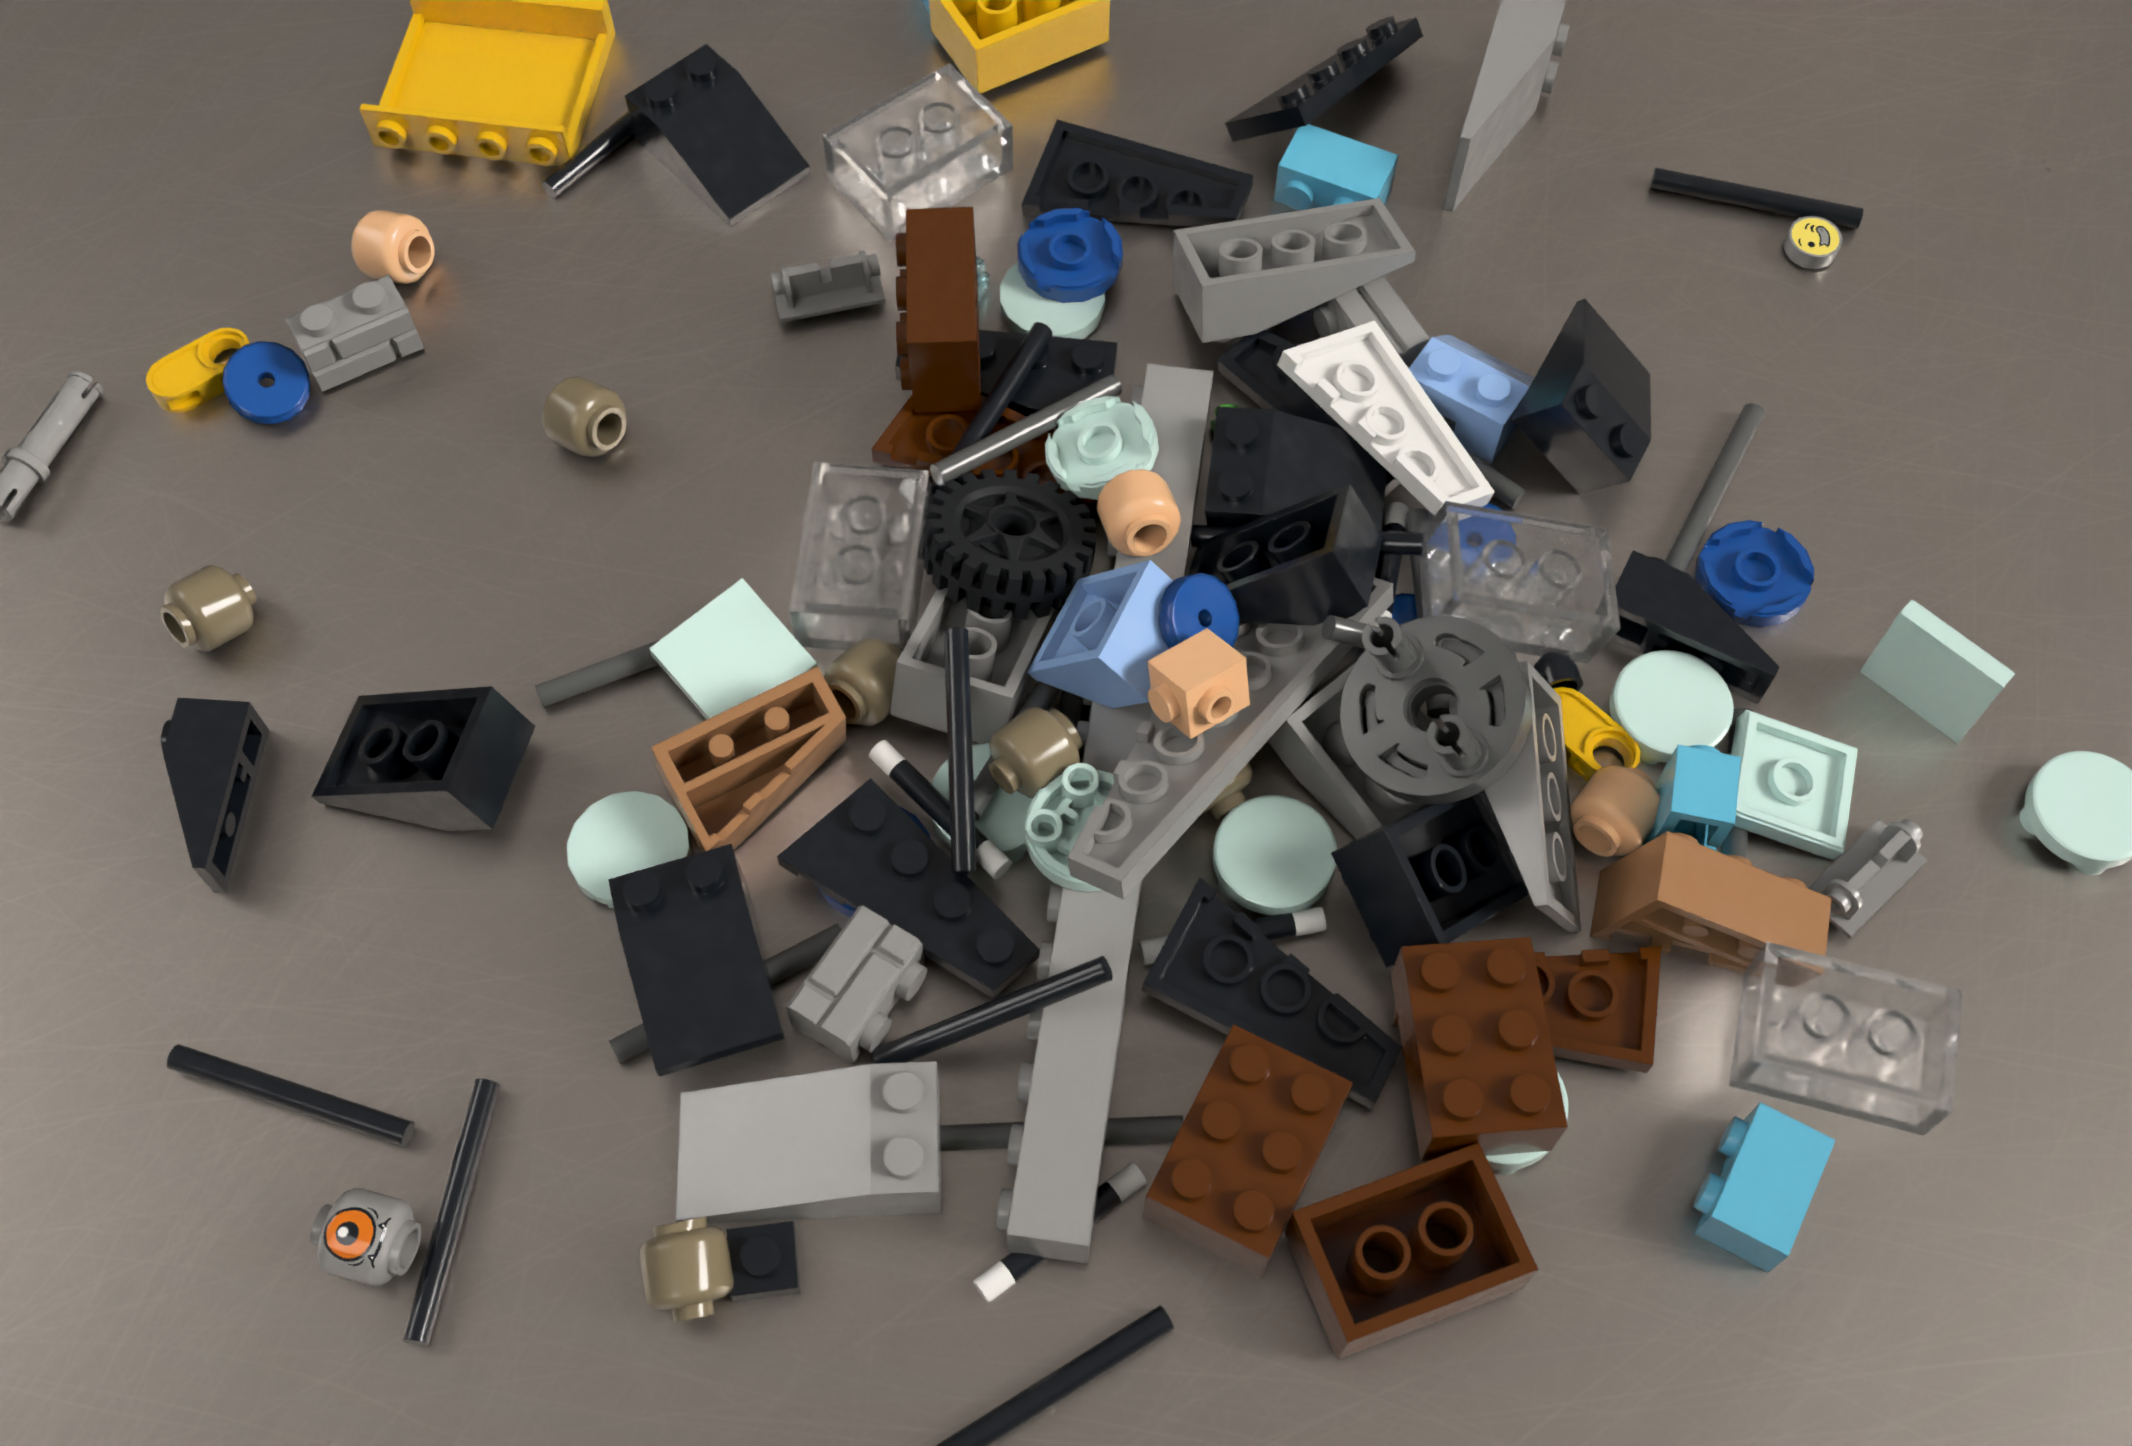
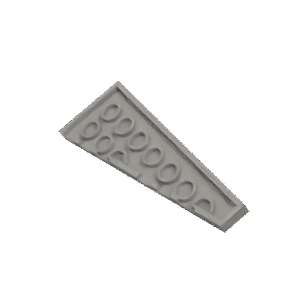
(1176, 777)

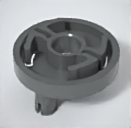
(1407, 671)

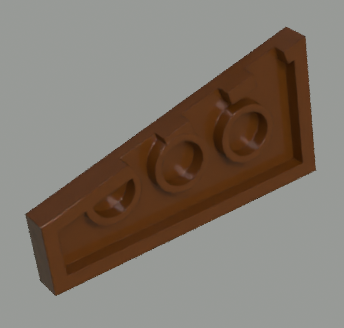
(927, 437)
(1601, 1005)

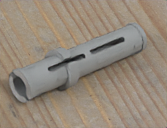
(29, 461)

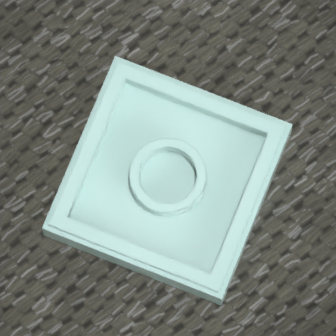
(730, 652)
(1936, 671)
(1793, 784)

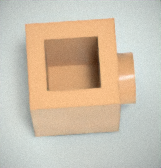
(1198, 683)

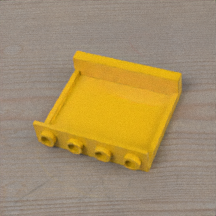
(495, 79)

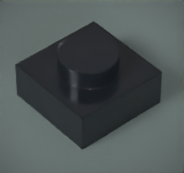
(764, 1261)

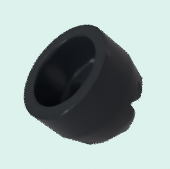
(1559, 670)

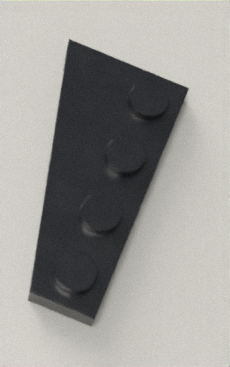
(882, 860)
(1231, 974)

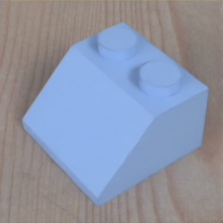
(1472, 391)
(1106, 636)

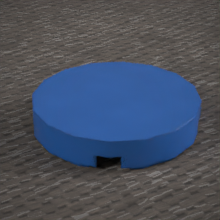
(1069, 255)
(1755, 573)

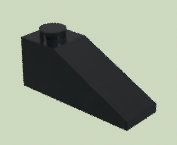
(1673, 612)
(212, 767)

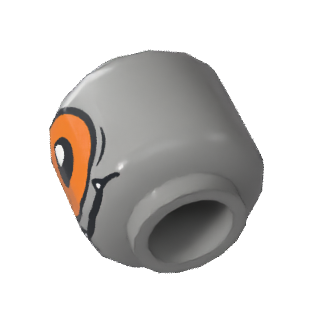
(366, 1237)

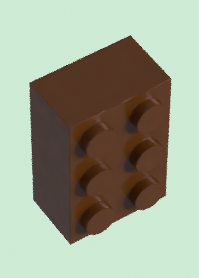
(941, 308)
(1477, 1048)
(1246, 1150)
(1409, 1250)

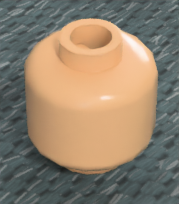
(392, 246)
(1138, 513)
(1615, 811)

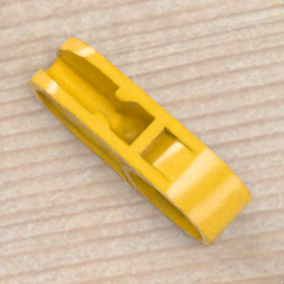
(189, 374)
(1590, 728)

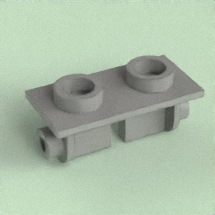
(817, 291)
(1870, 873)

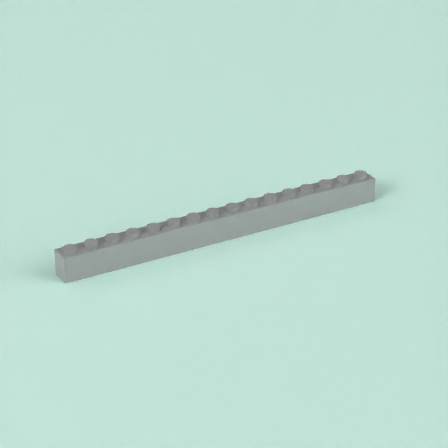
(1079, 1037)

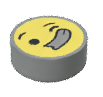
(1812, 242)

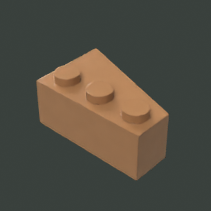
(750, 758)
(1707, 903)

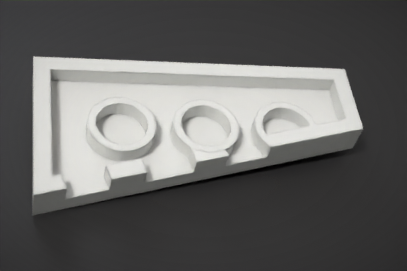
(1385, 409)

